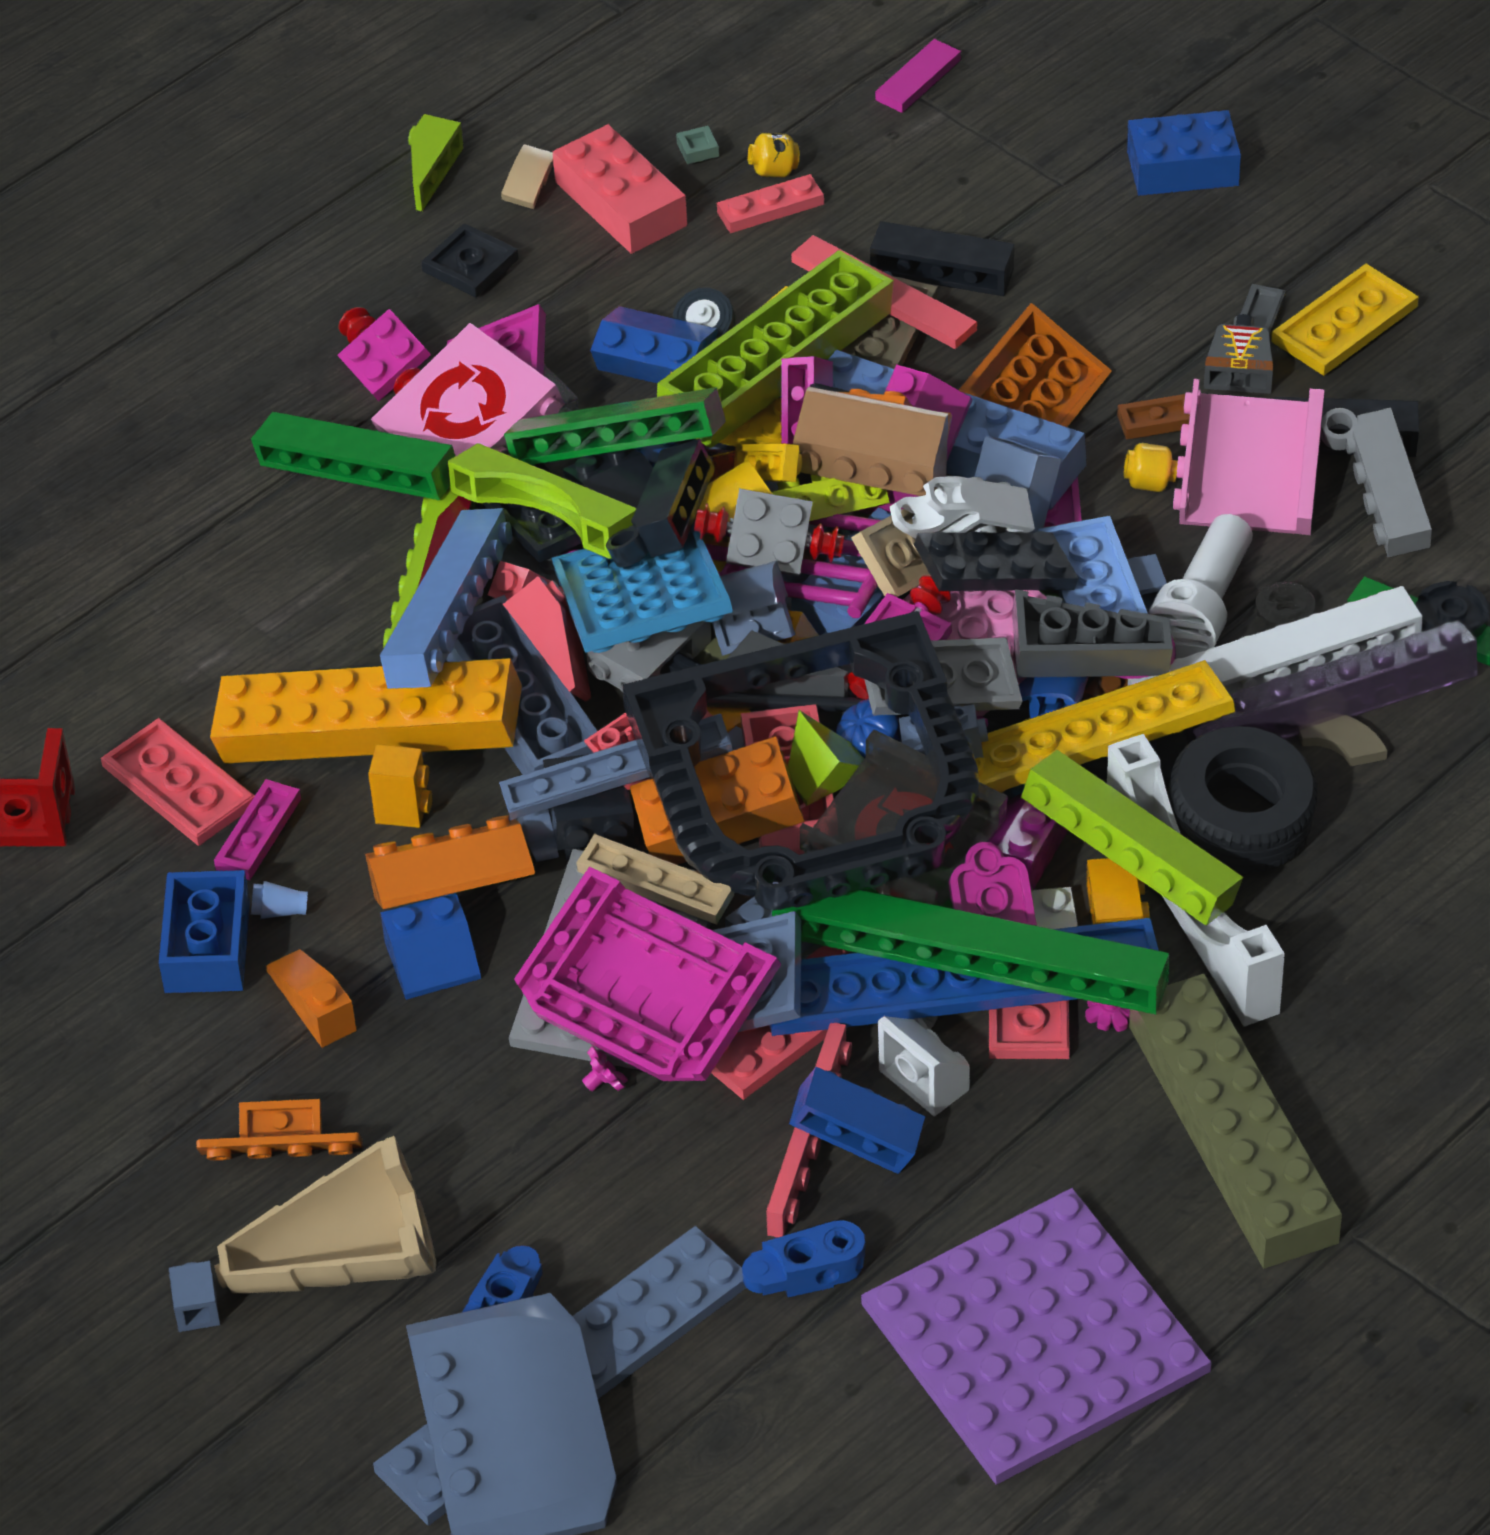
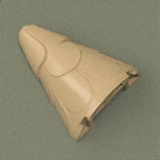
(335, 1232)

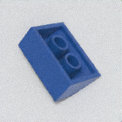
(647, 344)

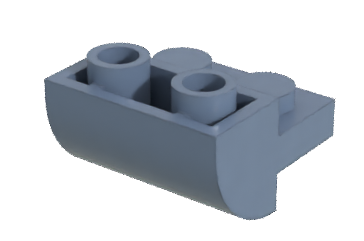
(757, 605)

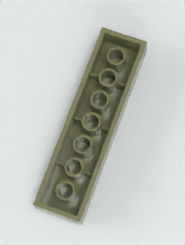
(1237, 1124)

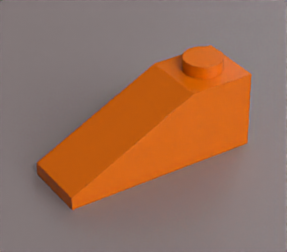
(314, 996)

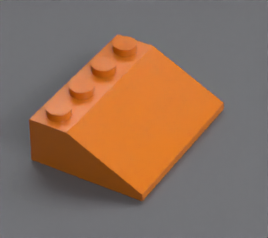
(1038, 370)

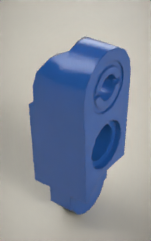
(806, 1260)
(508, 1276)

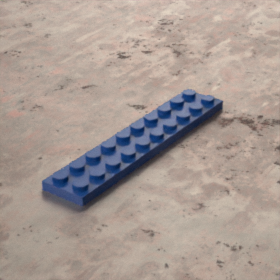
(865, 988)

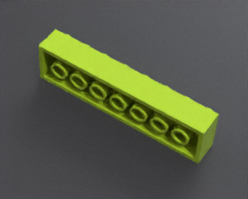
(805, 320)

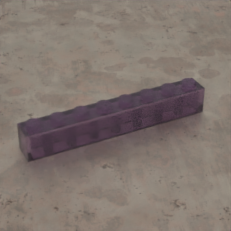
(1353, 683)

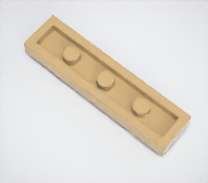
(657, 879)

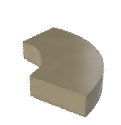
(1346, 737)

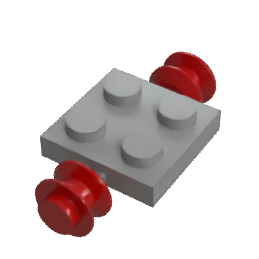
(769, 530)

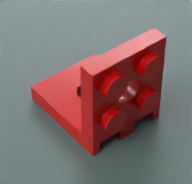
(42, 798)

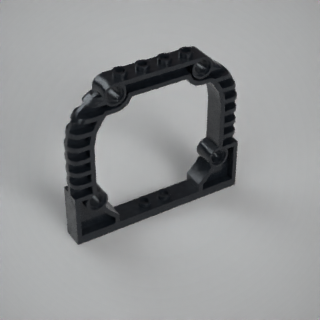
(885, 652)

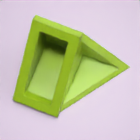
(820, 760)

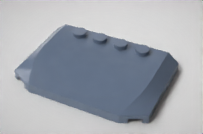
(514, 1420)

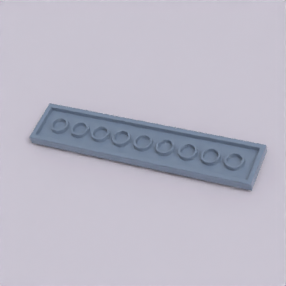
(619, 1335)

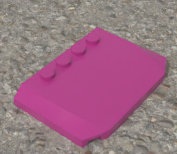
(643, 980)

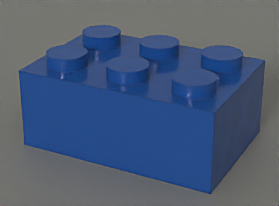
(1183, 152)
(204, 931)

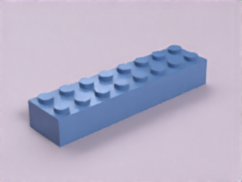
(981, 420)

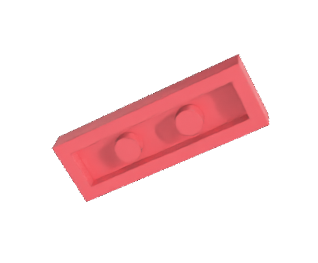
(770, 203)

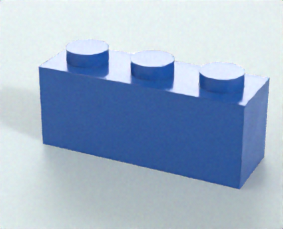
(857, 1120)

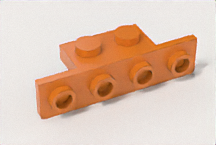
(280, 1127)

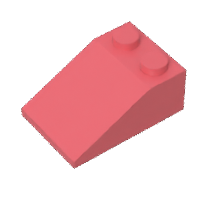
(548, 624)

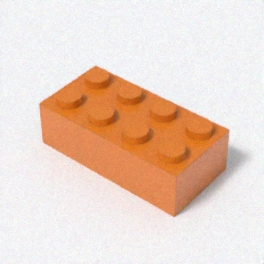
(745, 792)

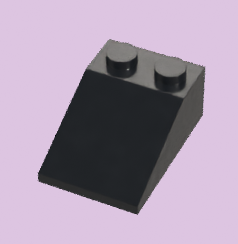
(613, 474)

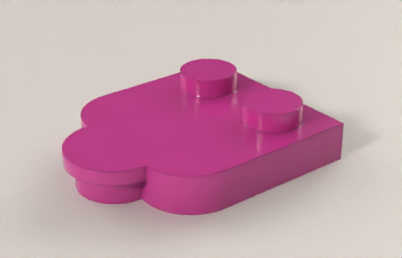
(992, 885)

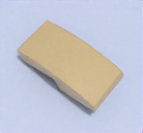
(527, 176)

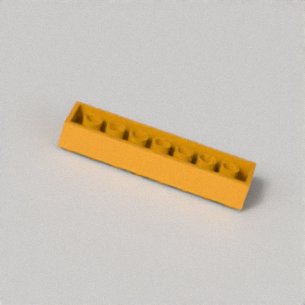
(354, 711)

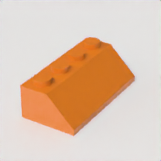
(449, 862)

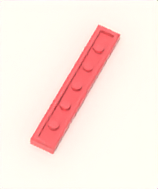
(907, 302)

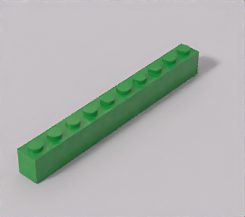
(988, 948)

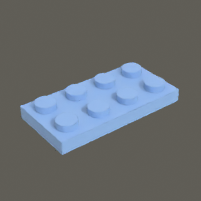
(1099, 564)

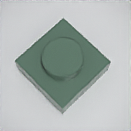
(697, 144)

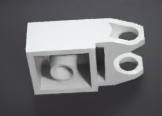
(965, 507)

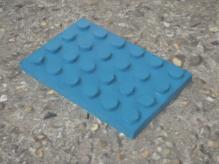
(640, 599)

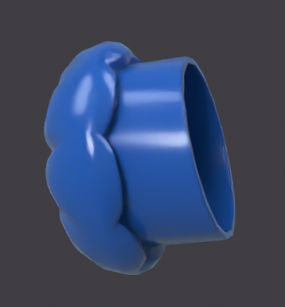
(859, 722)

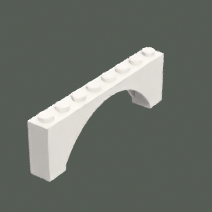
(1240, 961)

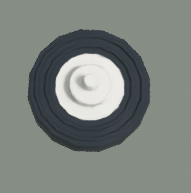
(706, 308)

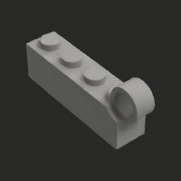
(1386, 477)

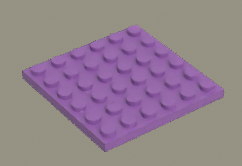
(1035, 1335)

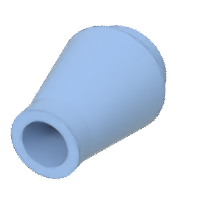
(277, 901)

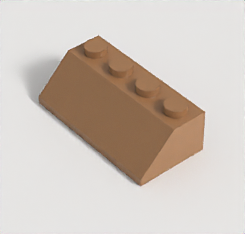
(871, 441)

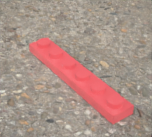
(803, 1146)

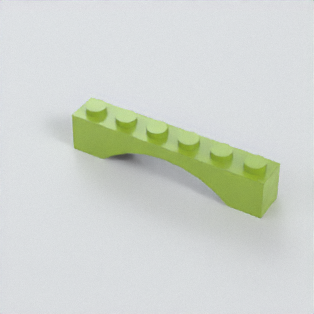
(498, 478)

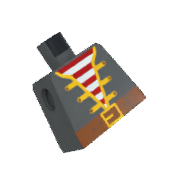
(1240, 358)

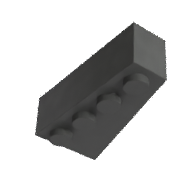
(1087, 640)

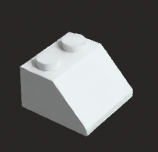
(921, 1064)

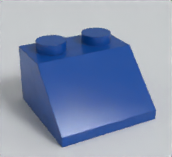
(430, 945)

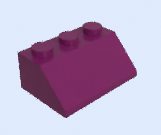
(1029, 837)

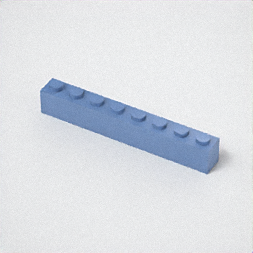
(445, 598)

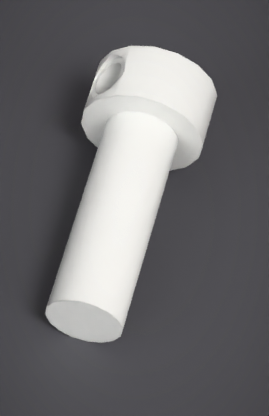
(1196, 599)

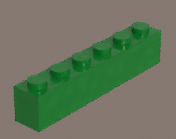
(616, 427)
(354, 455)

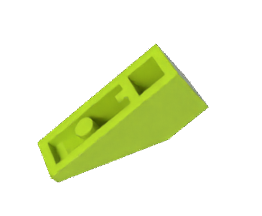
(434, 149)

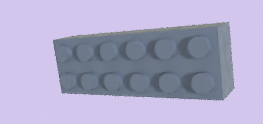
(548, 715)

